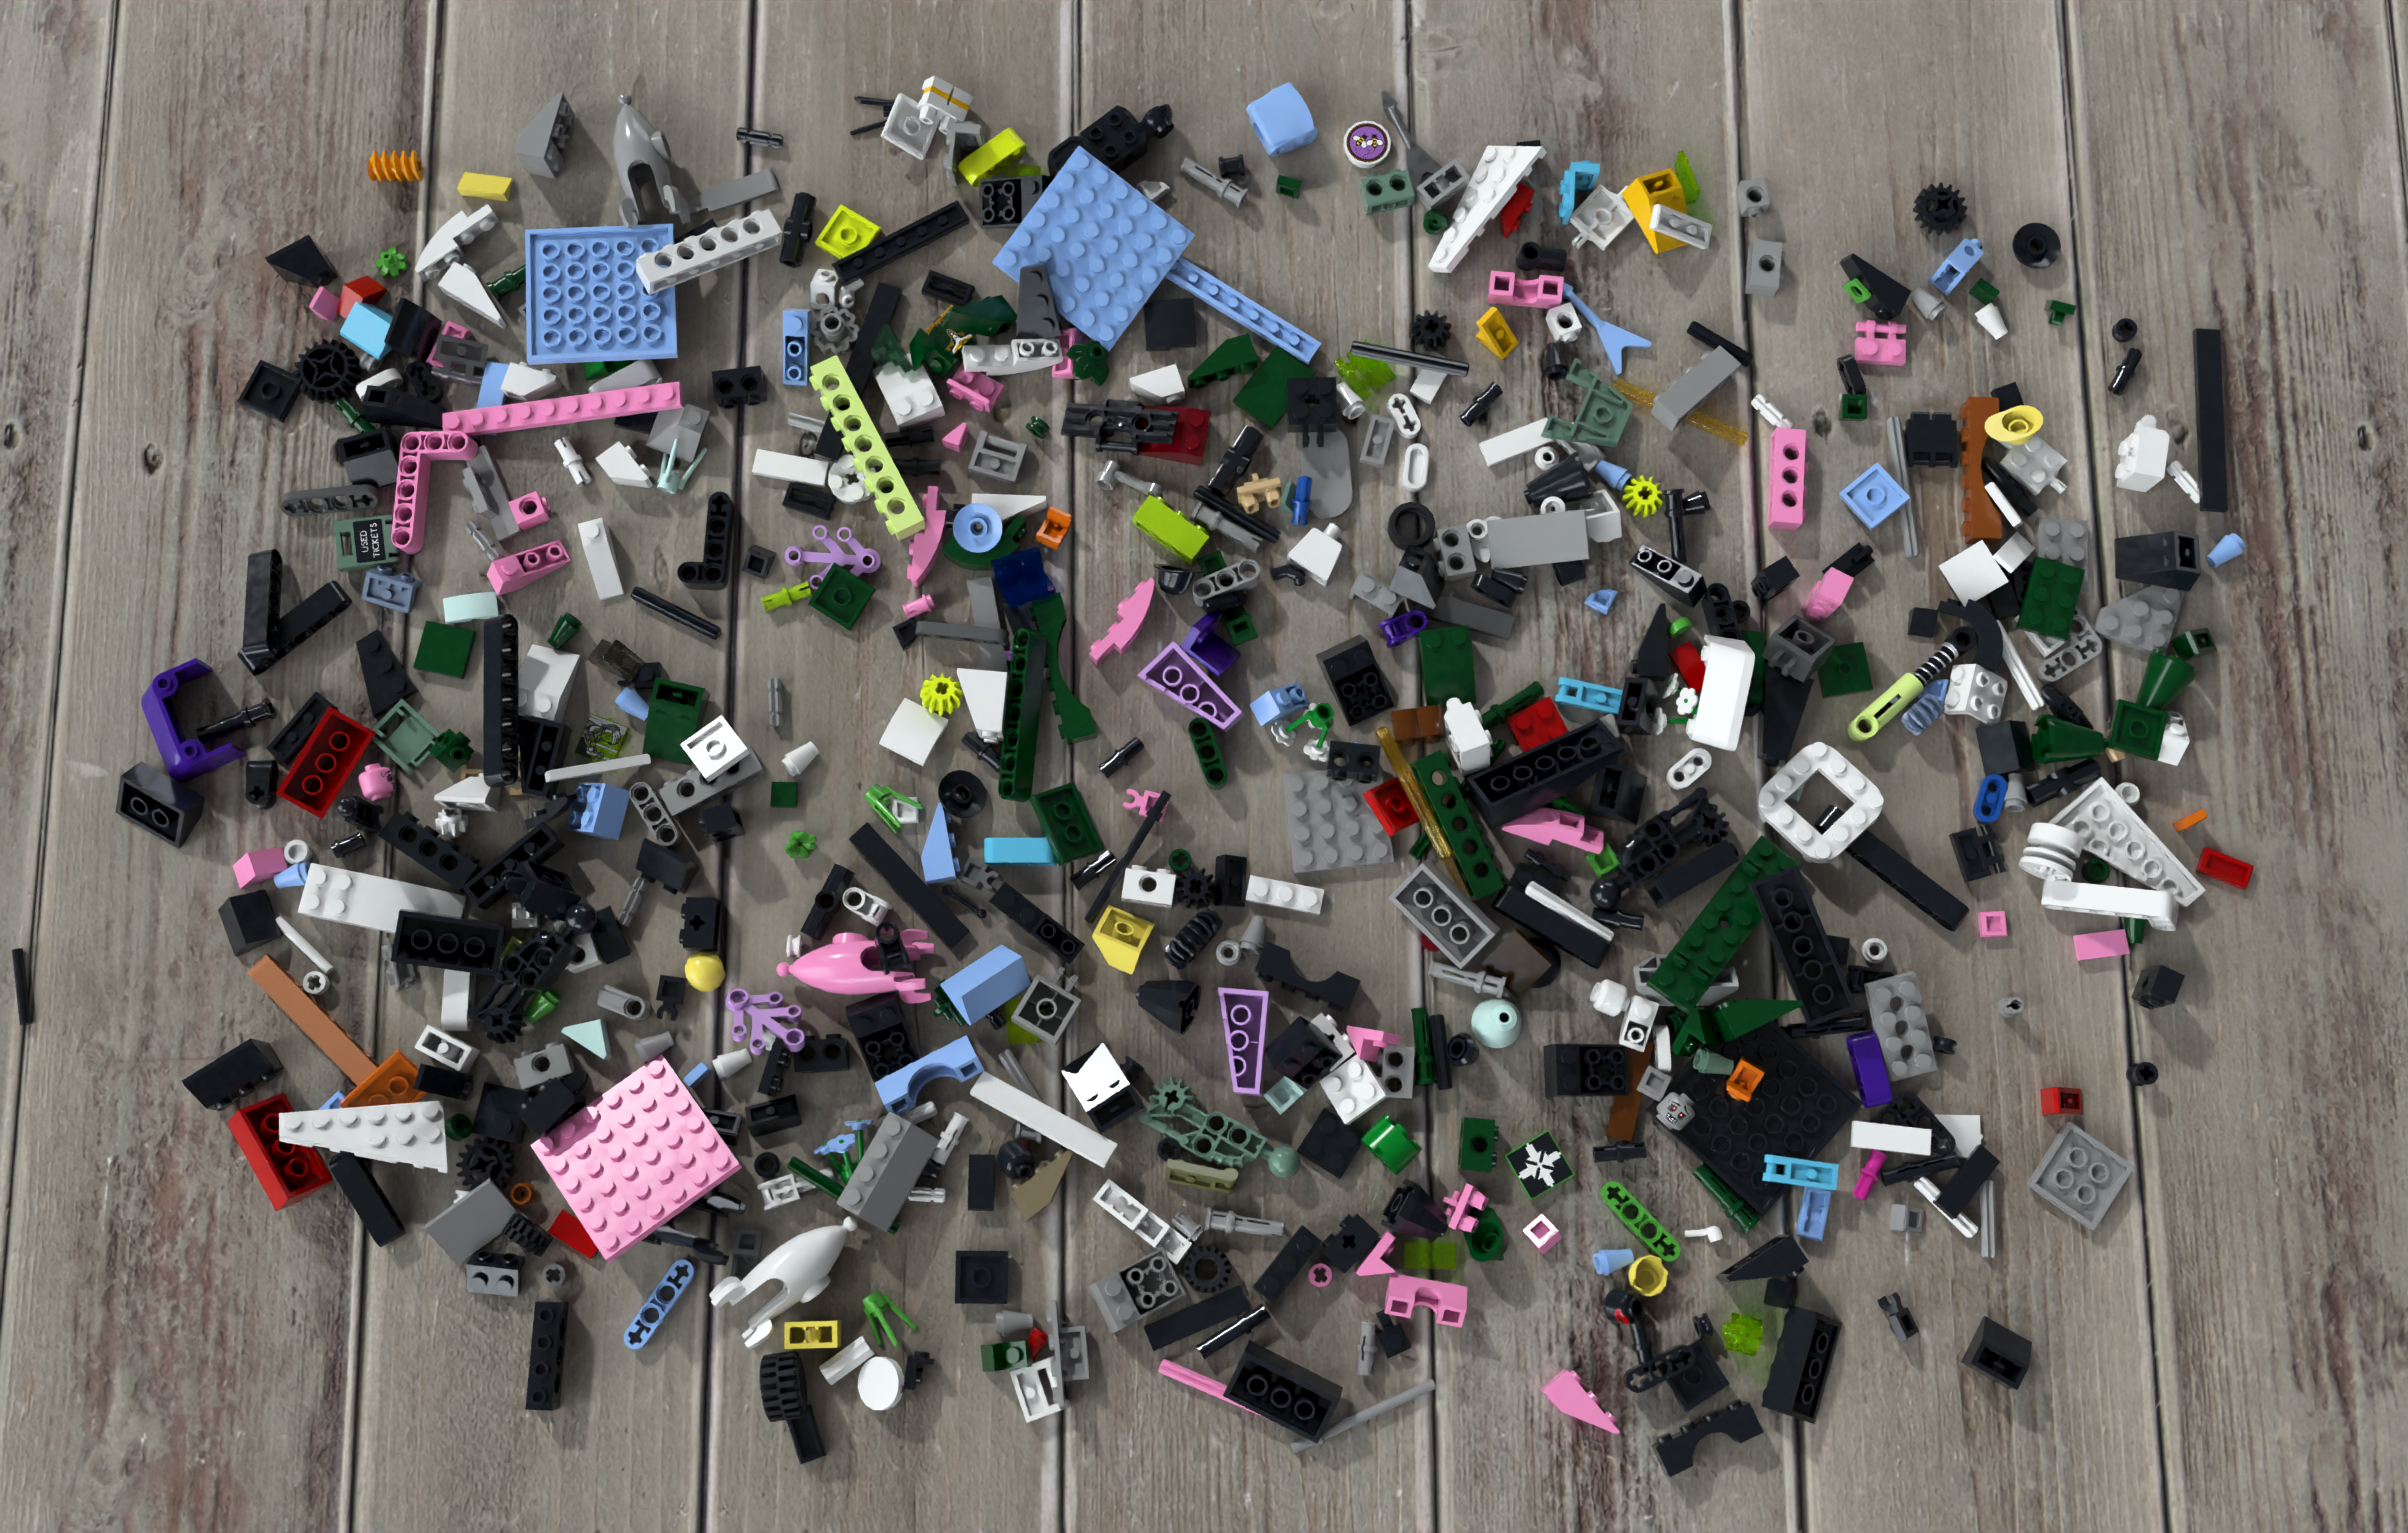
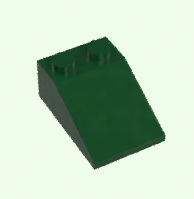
(1447, 665)
(1748, 1014)

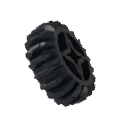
(334, 355)
(1193, 938)

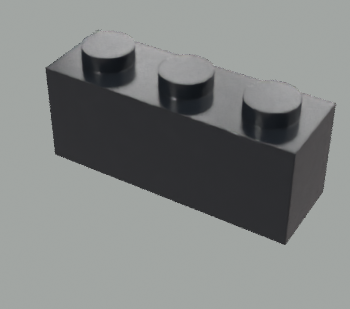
(1287, 1263)

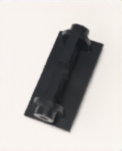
(1853, 560)

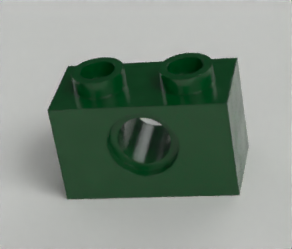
(1468, 1157)

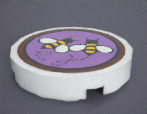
(1366, 144)

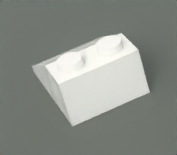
(908, 395)
(546, 683)

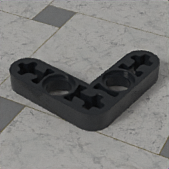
(1912, 1117)

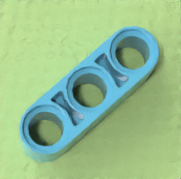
(1018, 852)

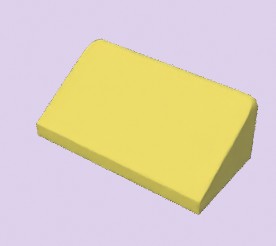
(485, 186)

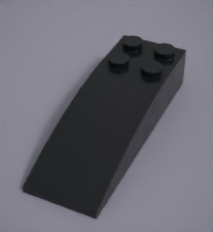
(1542, 773)
(1802, 946)

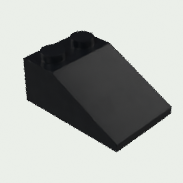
(1773, 1259)

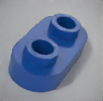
(1991, 800)

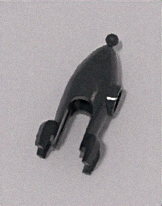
(702, 1248)

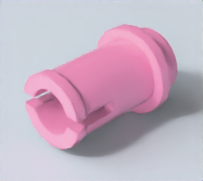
(919, 606)

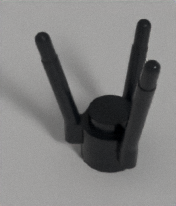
(887, 107)

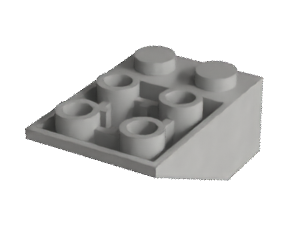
(546, 138)
(1137, 1290)

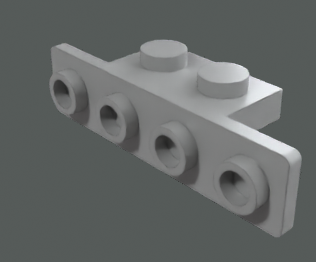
(489, 494)
(1071, 1354)

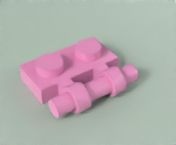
(1879, 350)

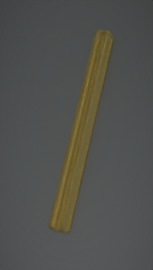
(1696, 419)
(1414, 793)

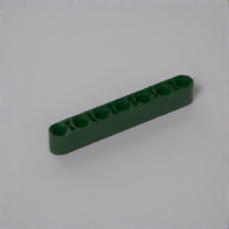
(1022, 715)

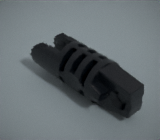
(2063, 706)

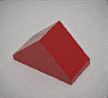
(360, 290)
(2061, 1101)

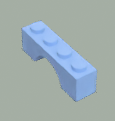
(953, 1060)

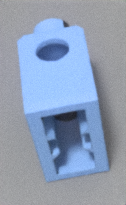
(1962, 259)

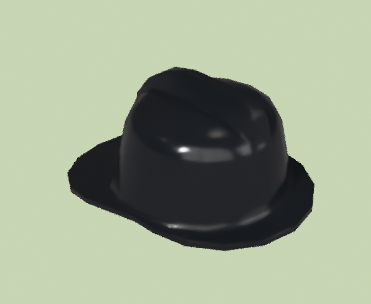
(1174, 579)

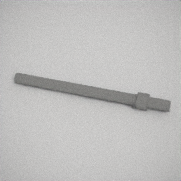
(1366, 1414)

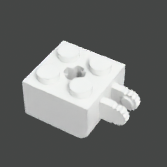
(2142, 456)
(1466, 737)

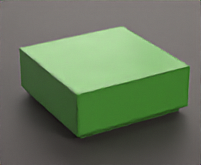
(1603, 862)

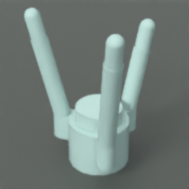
(669, 479)

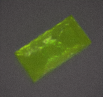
(1429, 1255)

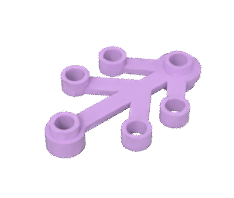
(837, 555)
(764, 1018)

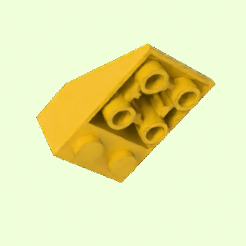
(1655, 189)

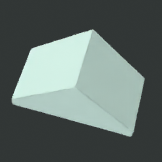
(592, 1036)

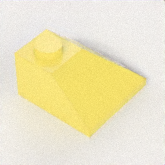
(1122, 938)

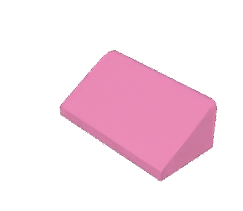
(1067, 339)

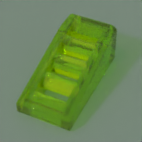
(1686, 178)

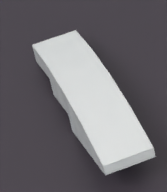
(1142, 1221)

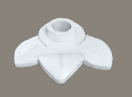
(1480, 543)

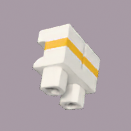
(943, 103)

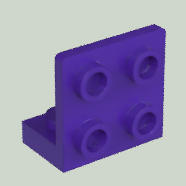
(1208, 647)

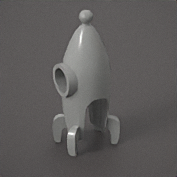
(639, 158)

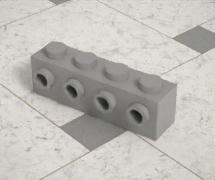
(1695, 387)

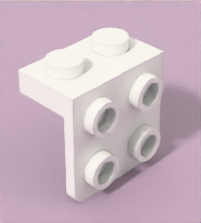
(1975, 693)

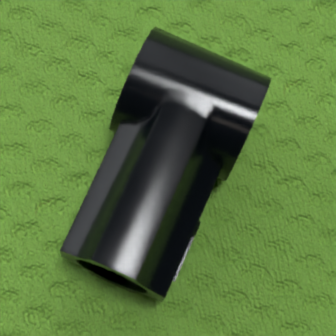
(1544, 258)

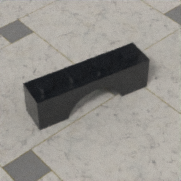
(1277, 966)
(1677, 1450)

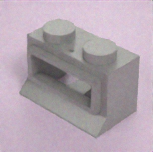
(1376, 594)

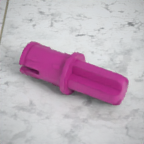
(1869, 1175)

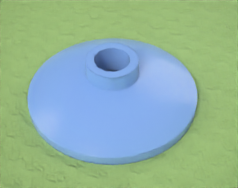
(966, 534)

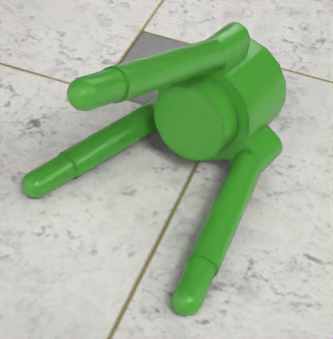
(879, 800)
(875, 1306)

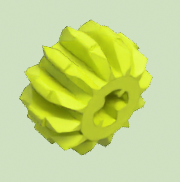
(1648, 489)
(941, 694)

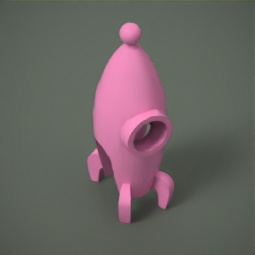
(849, 965)

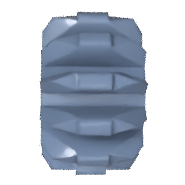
(1922, 714)

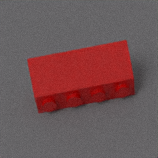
(325, 762)
(284, 1169)

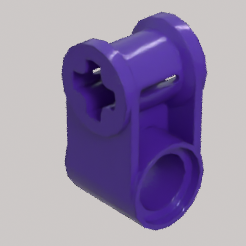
(1402, 628)

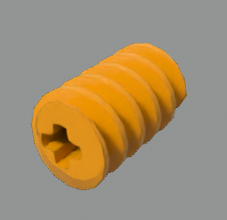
(395, 167)

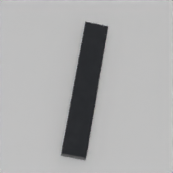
(900, 243)
(909, 885)

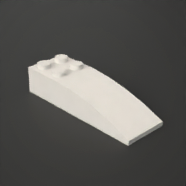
(370, 899)

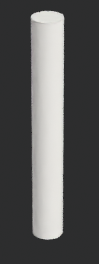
(304, 946)

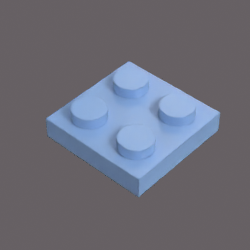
(1874, 496)

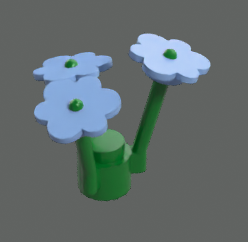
(842, 1144)

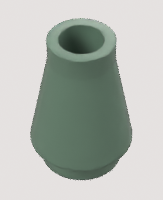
(1710, 1062)

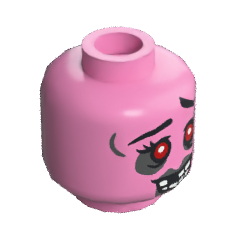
(377, 782)

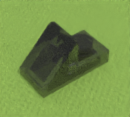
(616, 659)

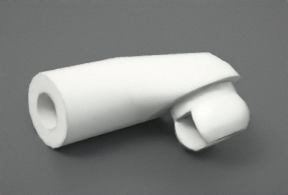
(847, 294)

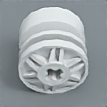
(2051, 852)

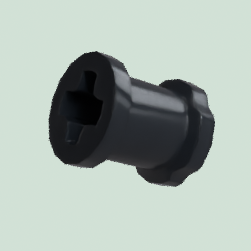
(1231, 166)
(2147, 1068)

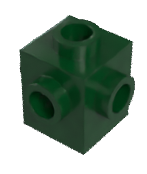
(452, 749)

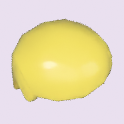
(704, 971)
(1648, 1276)

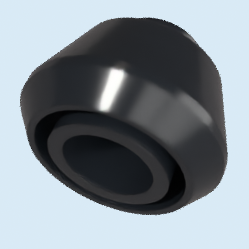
(1462, 1050)

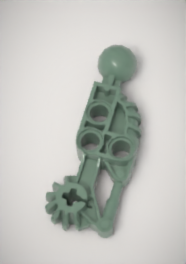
(1282, 1161)

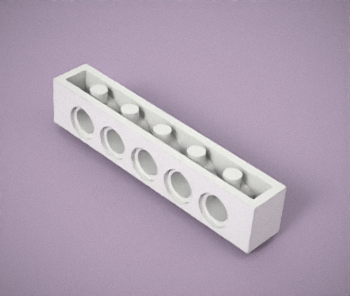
(724, 253)

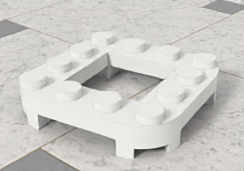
(1796, 830)

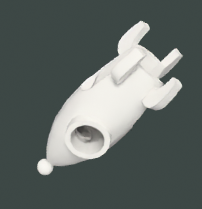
(799, 1264)

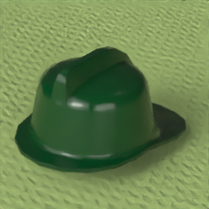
(1489, 1239)

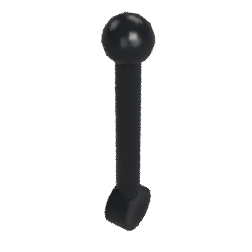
(947, 890)

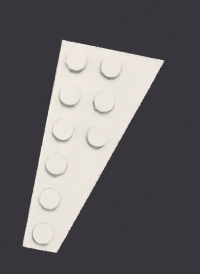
(1483, 199)
(2126, 842)
(381, 1132)

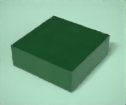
(1288, 186)
(1984, 292)
(784, 794)

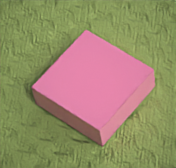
(1992, 924)

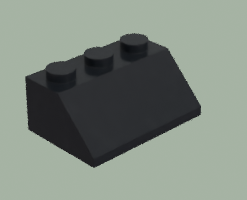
(158, 804)
(234, 1074)

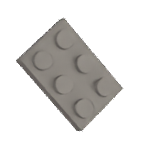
(2065, 543)

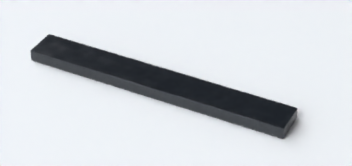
(860, 363)
(2210, 420)

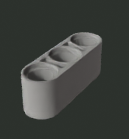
(1232, 573)
(647, 807)

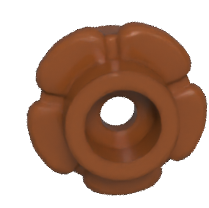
(520, 1187)

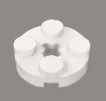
(839, 483)

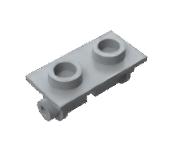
(398, 972)

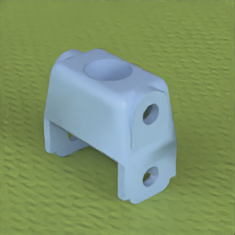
(1282, 120)

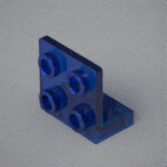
(1022, 577)

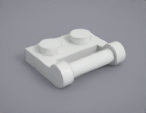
(1031, 1391)

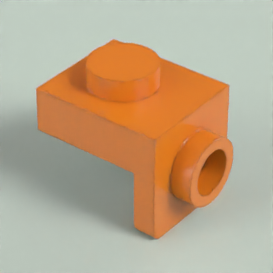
(1054, 528)
(1744, 1079)

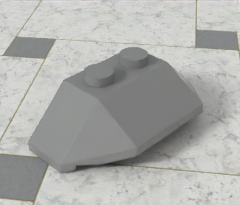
(1723, 985)

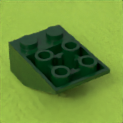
(673, 717)

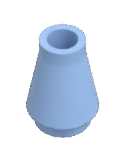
(1614, 475)
(2226, 549)
(632, 703)
(293, 876)
(1612, 1260)

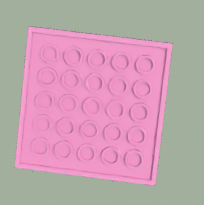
(635, 1157)

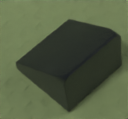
(758, 561)
(1922, 622)
(1778, 1293)

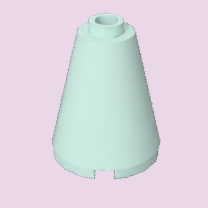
(1489, 1028)

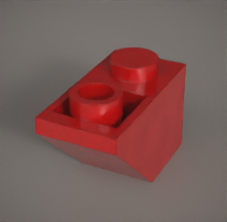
(1518, 204)

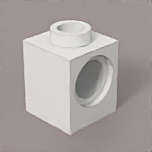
(1566, 314)

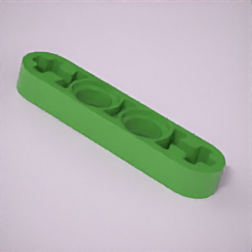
(1638, 1223)

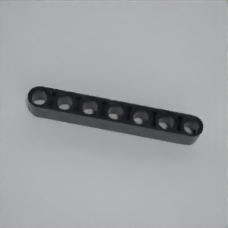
(500, 701)
(1900, 874)

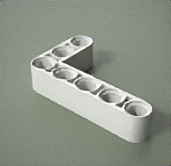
(2156, 906)

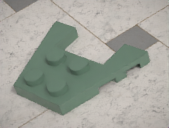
(1600, 416)

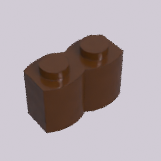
(1418, 725)

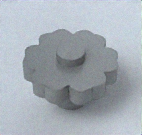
(834, 331)

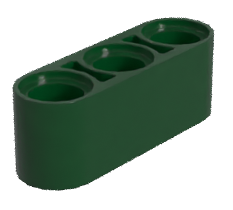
(1203, 742)

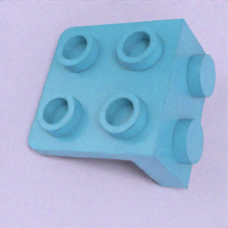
(1579, 177)

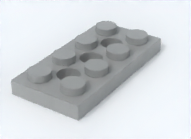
(1885, 1019)

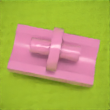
(1461, 1208)

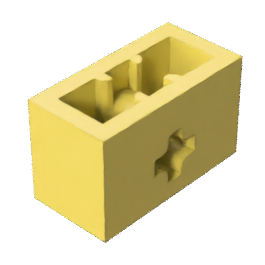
(812, 1334)

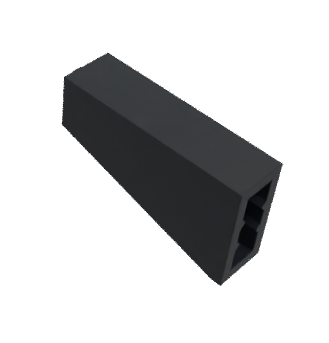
(1780, 714)
(1692, 873)

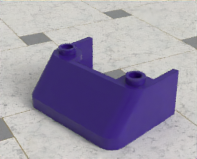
(182, 758)

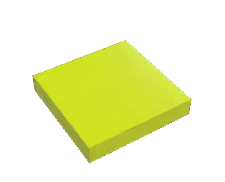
(847, 233)

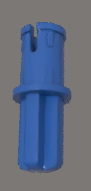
(1302, 500)

